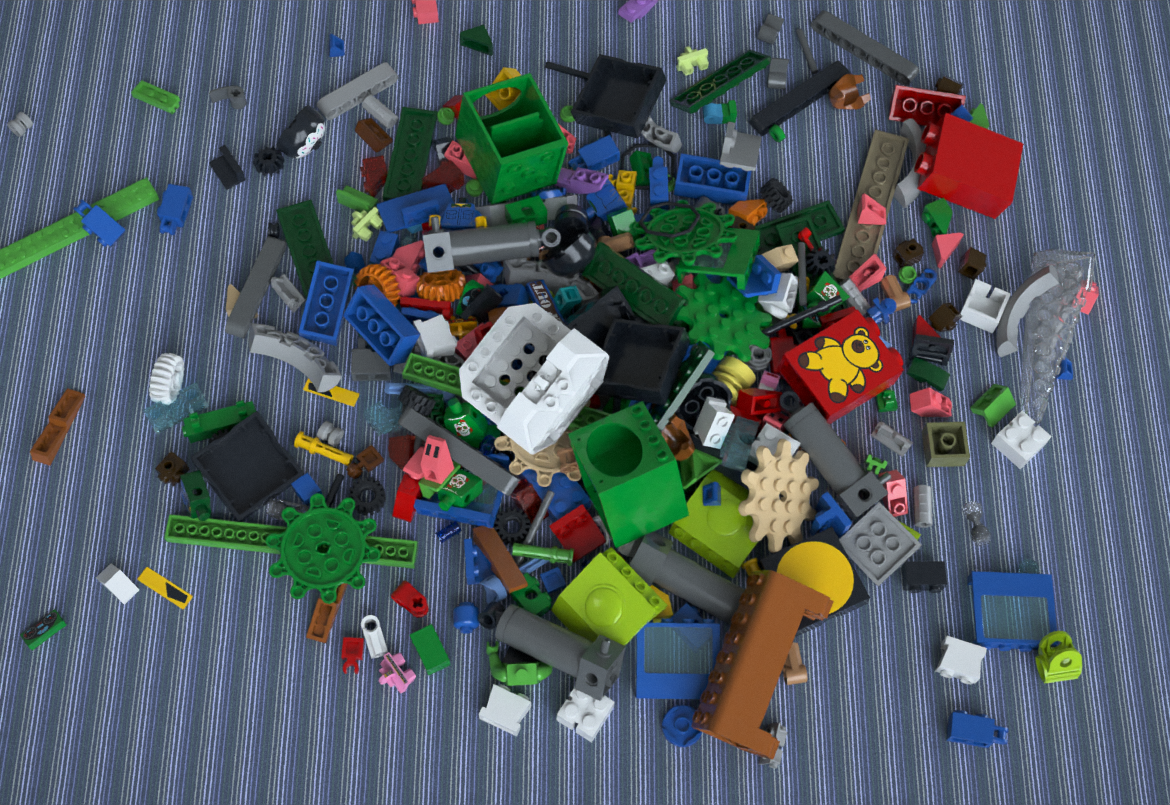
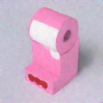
(769, 381)

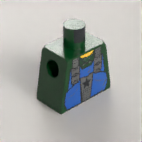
(196, 504)

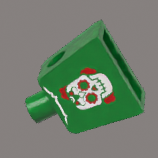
(825, 288)
(464, 420)
(460, 490)

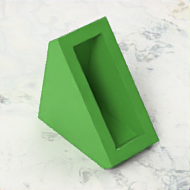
(697, 467)

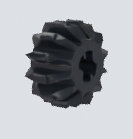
(268, 161)
(816, 256)

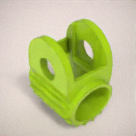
(1058, 662)

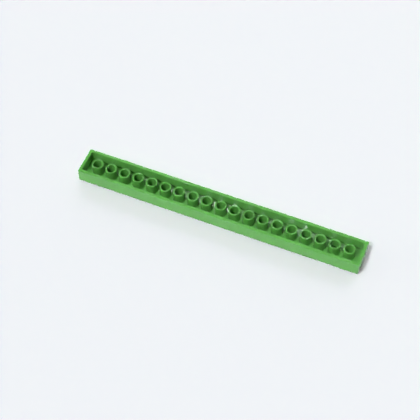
(70, 228)
(447, 378)
(253, 538)

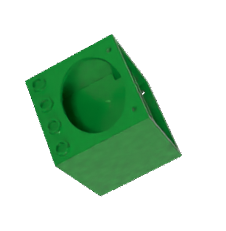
(513, 147)
(629, 474)

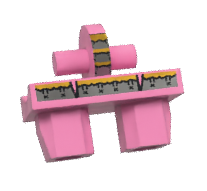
(393, 674)

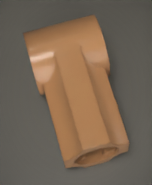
(619, 242)
(893, 290)
(793, 670)

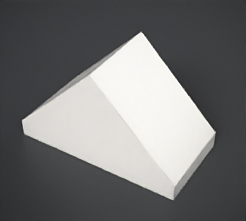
(117, 583)

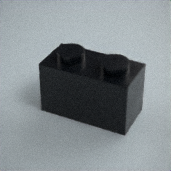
(923, 576)

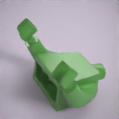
(516, 672)

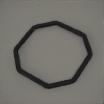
(650, 146)
(666, 234)

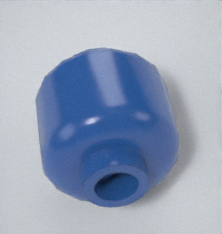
(466, 617)

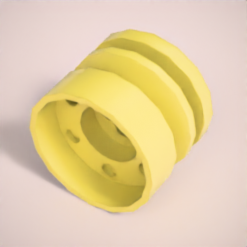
(735, 375)

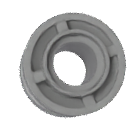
(759, 365)

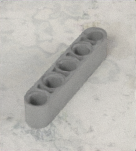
(357, 90)

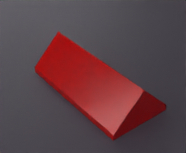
(922, 104)

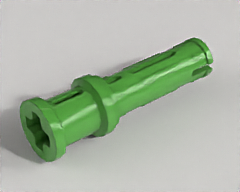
(553, 554)

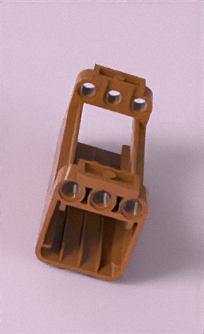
(754, 658)

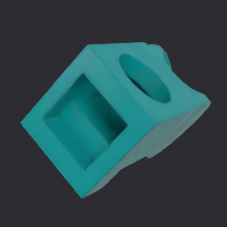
(566, 299)

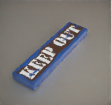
(541, 296)

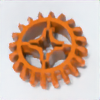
(382, 279)
(441, 285)

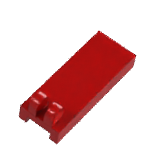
(439, 307)

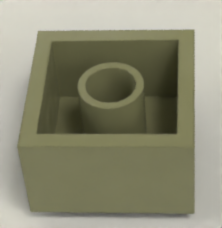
(945, 444)

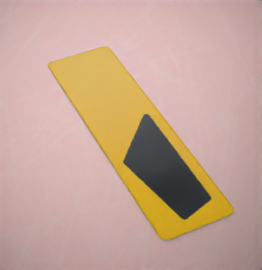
(337, 394)
(165, 588)

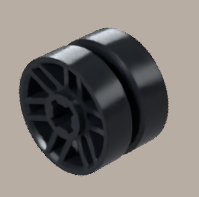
(569, 219)

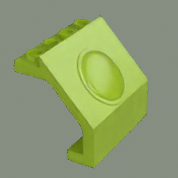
(717, 531)
(607, 600)

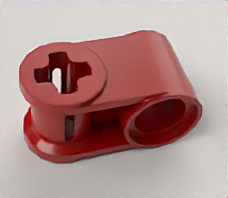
(407, 597)

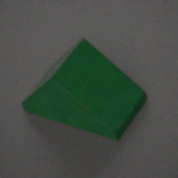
(477, 39)

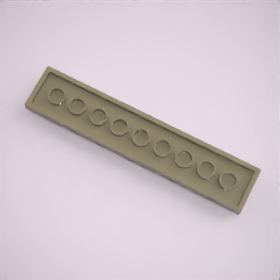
(879, 183)

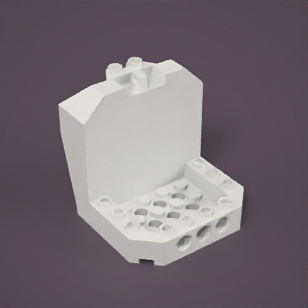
(553, 395)

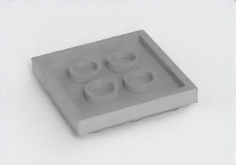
(879, 544)

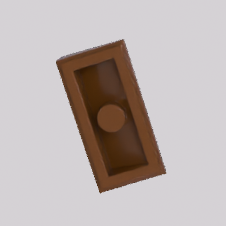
(373, 134)

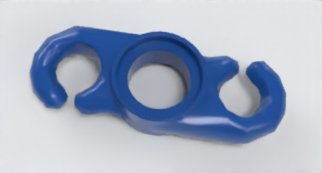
(928, 282)

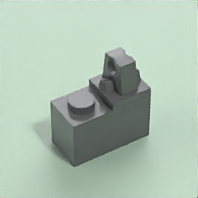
(368, 364)

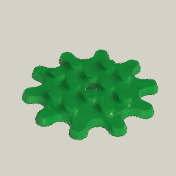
(702, 240)
(731, 333)
(319, 527)

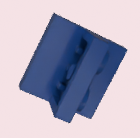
(830, 516)

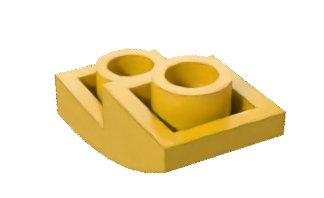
(626, 186)

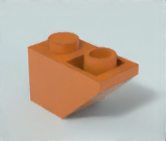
(750, 210)

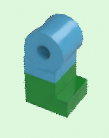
(720, 113)

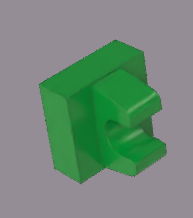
(886, 401)

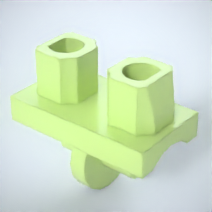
(692, 58)
(362, 223)

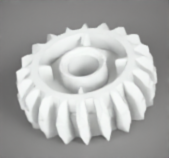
(166, 378)

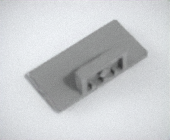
(740, 149)

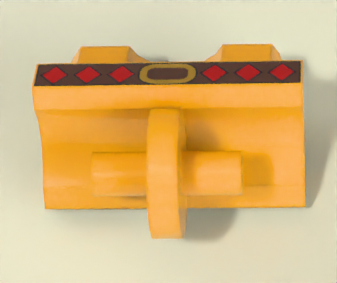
(460, 327)

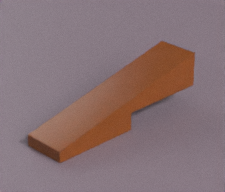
(57, 428)
(500, 558)
(324, 617)

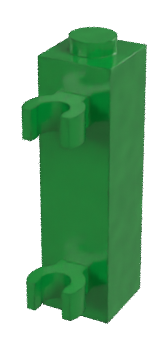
(205, 425)

